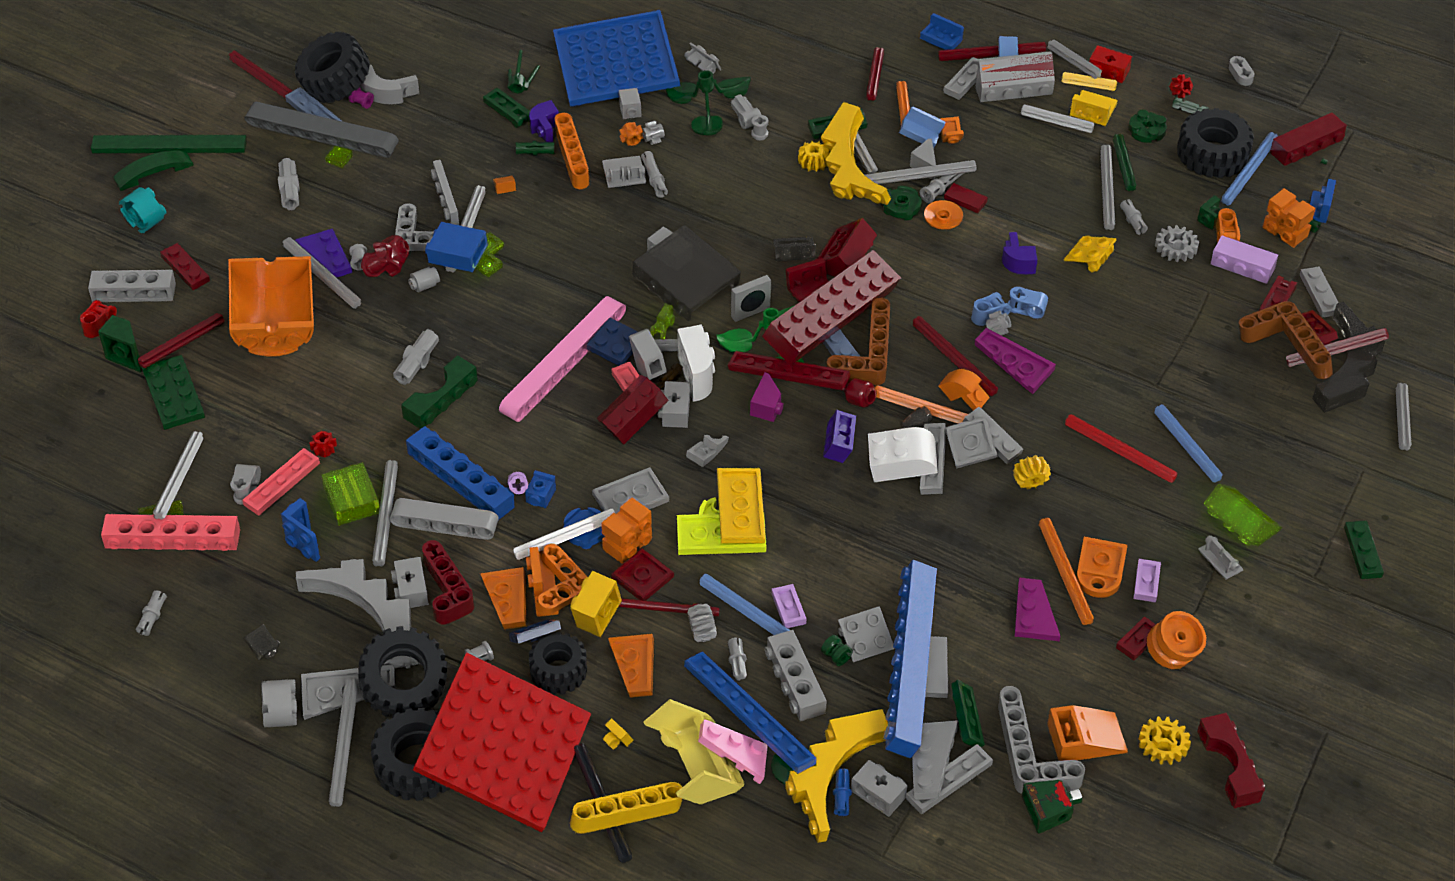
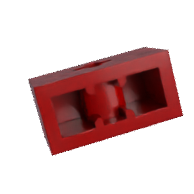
(1112, 63)

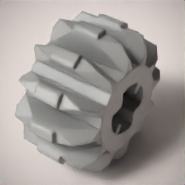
(702, 622)

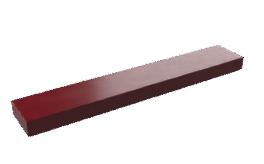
(797, 372)

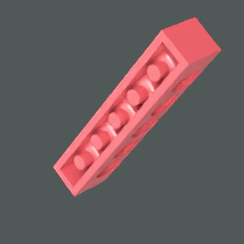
(172, 532)

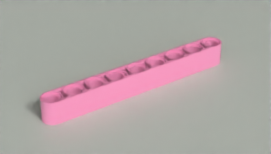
(559, 361)

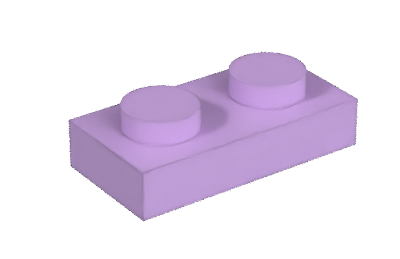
(1147, 580)
(788, 606)

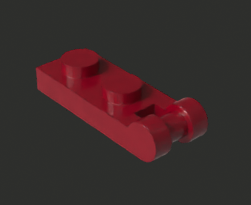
(1279, 292)

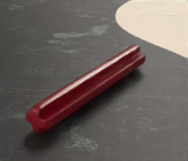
(875, 74)

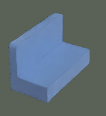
(921, 126)

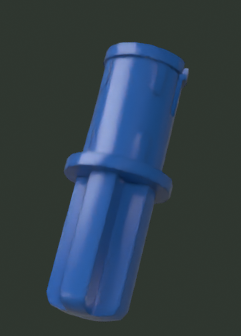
(842, 792)

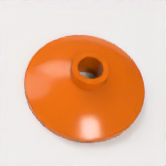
(943, 214)

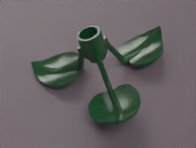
(730, 88)

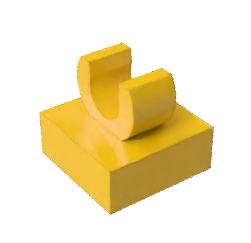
(616, 735)

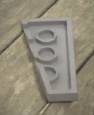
(325, 690)
(932, 758)

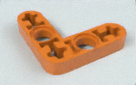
(567, 584)

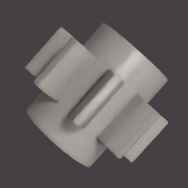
(653, 132)
(998, 322)

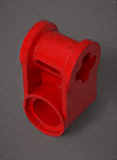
(95, 318)

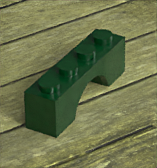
(423, 408)

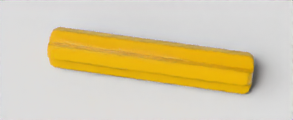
(1088, 81)

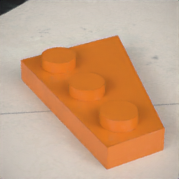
(508, 595)
(635, 662)

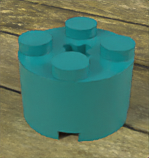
(142, 209)

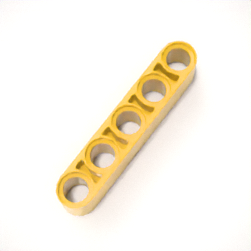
(625, 807)

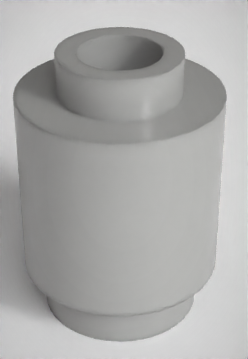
(424, 279)

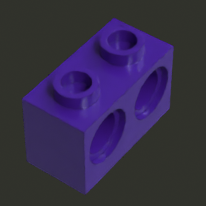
(839, 436)

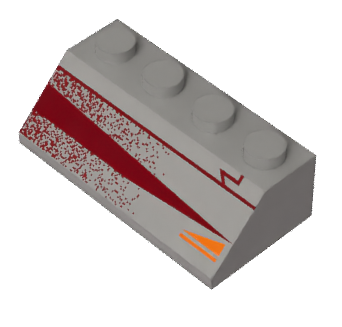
(1015, 76)

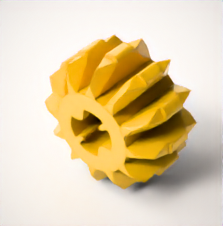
(813, 156)
(1031, 472)

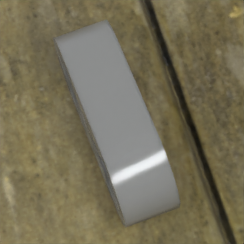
(1241, 70)

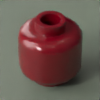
(860, 392)

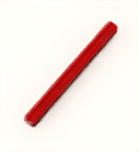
(1121, 448)

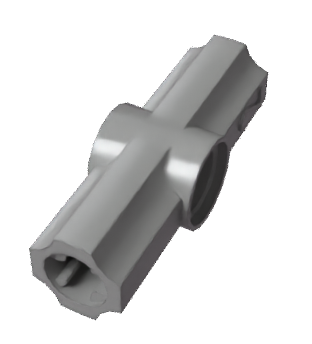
(288, 184)
(416, 357)

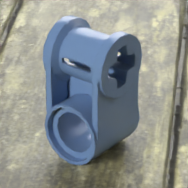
(1030, 302)
(986, 306)

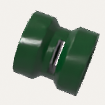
(836, 650)

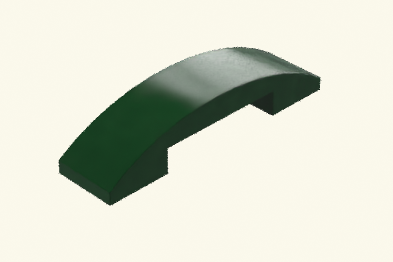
(151, 164)

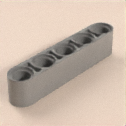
(444, 518)

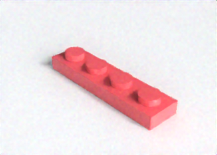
(281, 481)

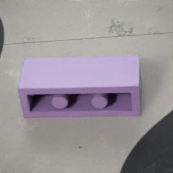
(1244, 259)

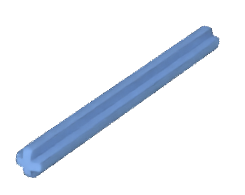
(1248, 169)

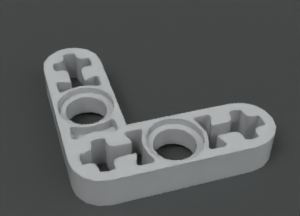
(410, 233)

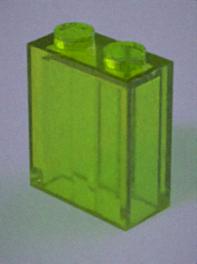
(350, 493)

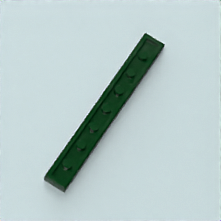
(163, 143)

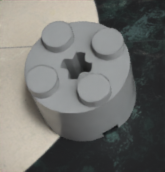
(279, 703)

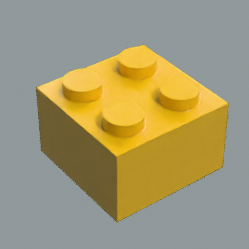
(595, 603)

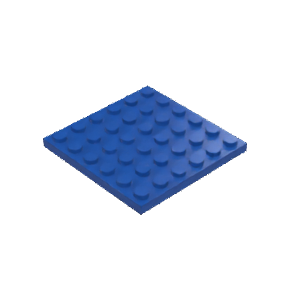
(615, 56)

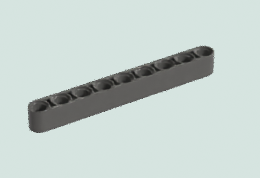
(321, 129)

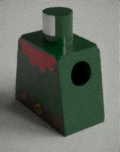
(1049, 803)

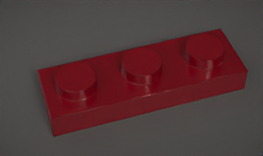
(185, 266)
(1320, 327)

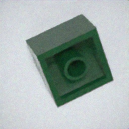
(119, 343)

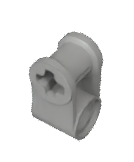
(244, 481)

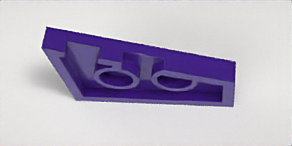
(327, 251)

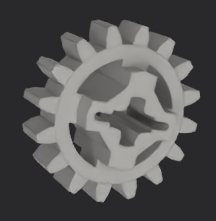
(1176, 243)

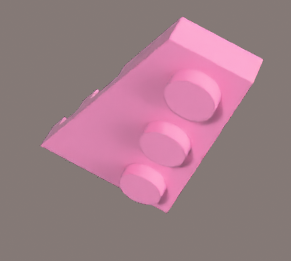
(741, 749)

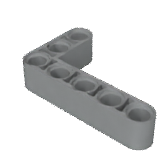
(1023, 748)

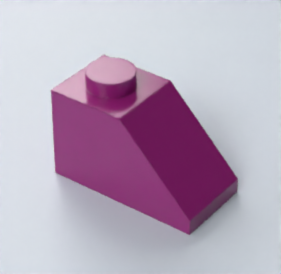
(766, 400)

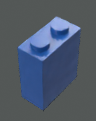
(456, 246)

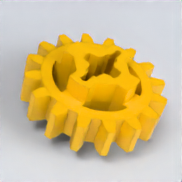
(1164, 740)

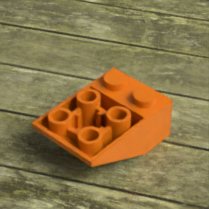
(1085, 733)

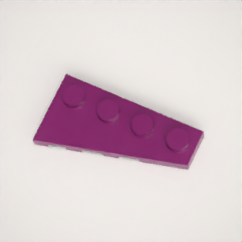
(1016, 360)

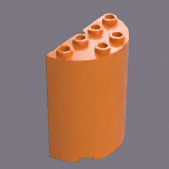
(271, 304)

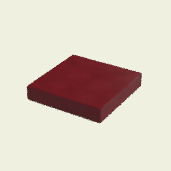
(642, 575)

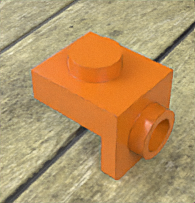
(951, 131)

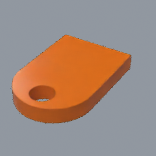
(1101, 564)

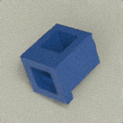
(540, 489)

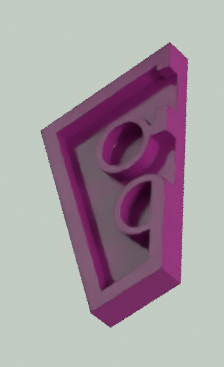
(1034, 612)

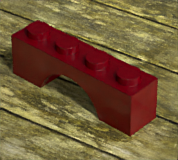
(1221, 736)

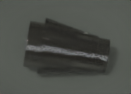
(917, 418)

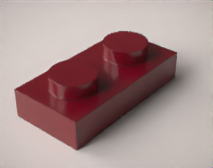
(1135, 641)

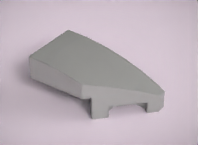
(705, 451)

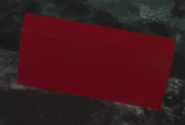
(965, 198)

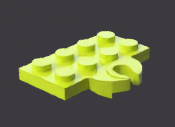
(702, 534)

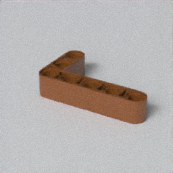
(1288, 318)
(875, 366)

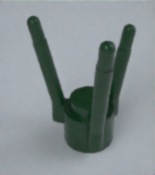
(517, 83)

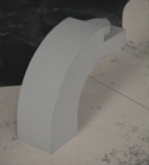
(389, 90)

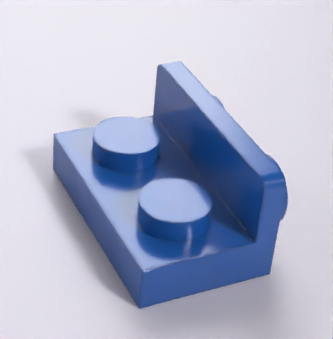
(1322, 201)

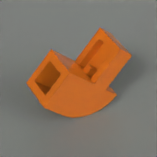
(965, 385)

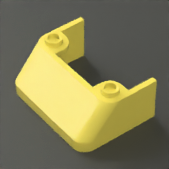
(709, 773)

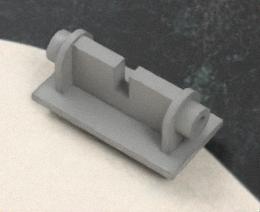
(698, 54)
(1220, 558)

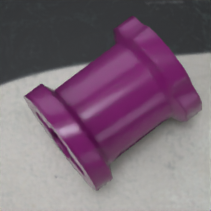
(362, 98)

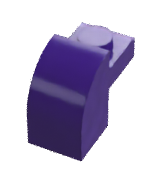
(543, 120)
(1019, 258)

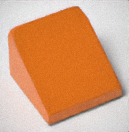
(504, 184)

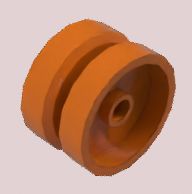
(1176, 640)

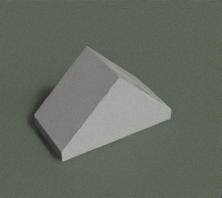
(923, 156)

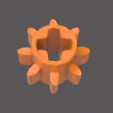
(631, 133)

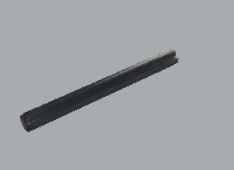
(597, 791)

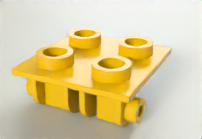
(1092, 250)

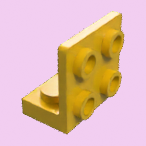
(1092, 107)

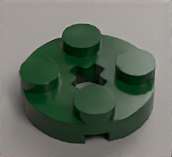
(1155, 123)
(903, 210)

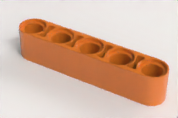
(572, 151)

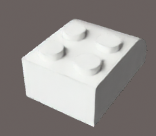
(696, 360)
(902, 453)

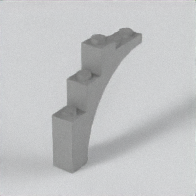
(351, 584)

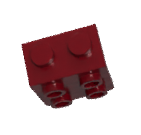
(806, 278)

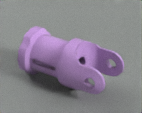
(517, 488)

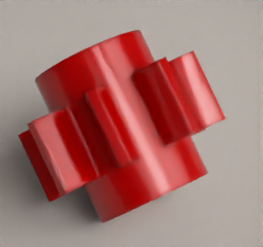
(1181, 86)
(323, 444)

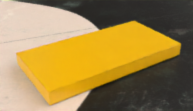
(740, 505)

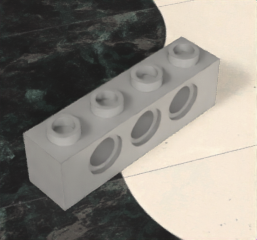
(132, 285)
(789, 661)

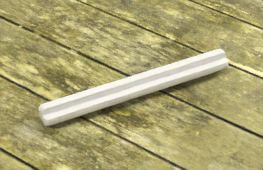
(563, 534)

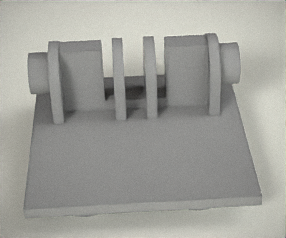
(624, 171)
(866, 634)

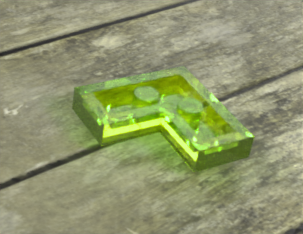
(488, 262)

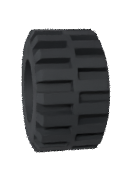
(558, 677)

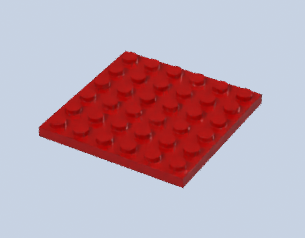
(502, 742)

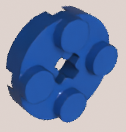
(589, 538)

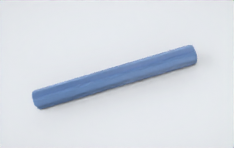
(1188, 443)
(742, 605)

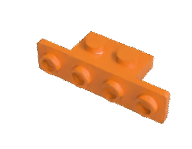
(541, 577)

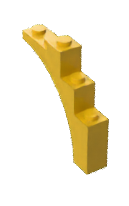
(840, 141)
(844, 739)

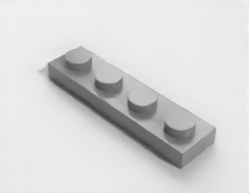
(446, 197)
(934, 482)
(956, 775)

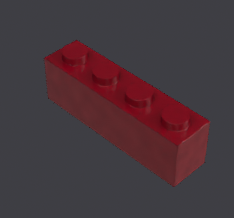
(1308, 139)

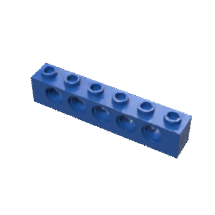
(460, 472)

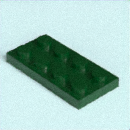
(173, 392)

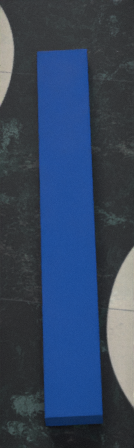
(750, 712)

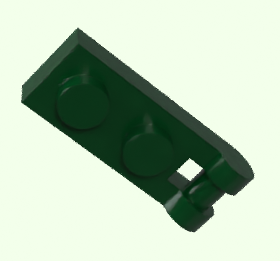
(507, 107)

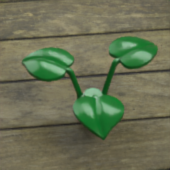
(742, 339)

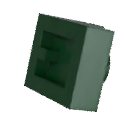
(1208, 212)

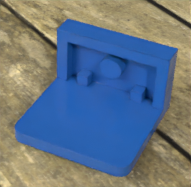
(298, 529)

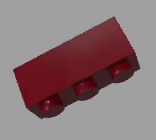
(847, 246)
(632, 409)

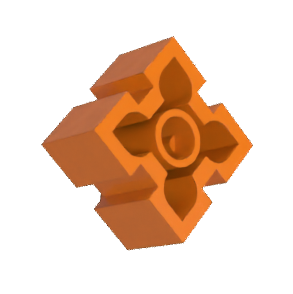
(1288, 217)
(627, 530)

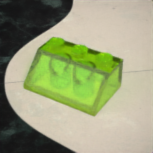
(1240, 515)

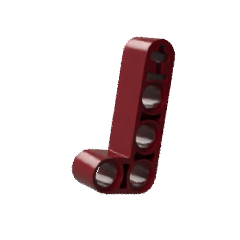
(457, 595)

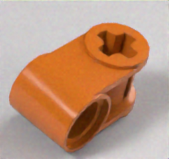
(1227, 225)

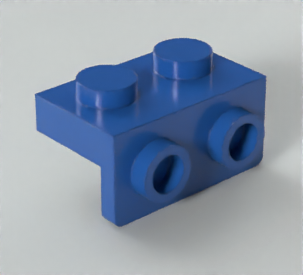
(942, 33)

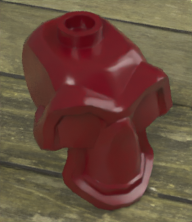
(388, 257)

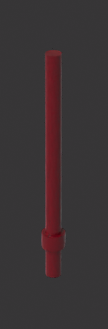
(661, 606)

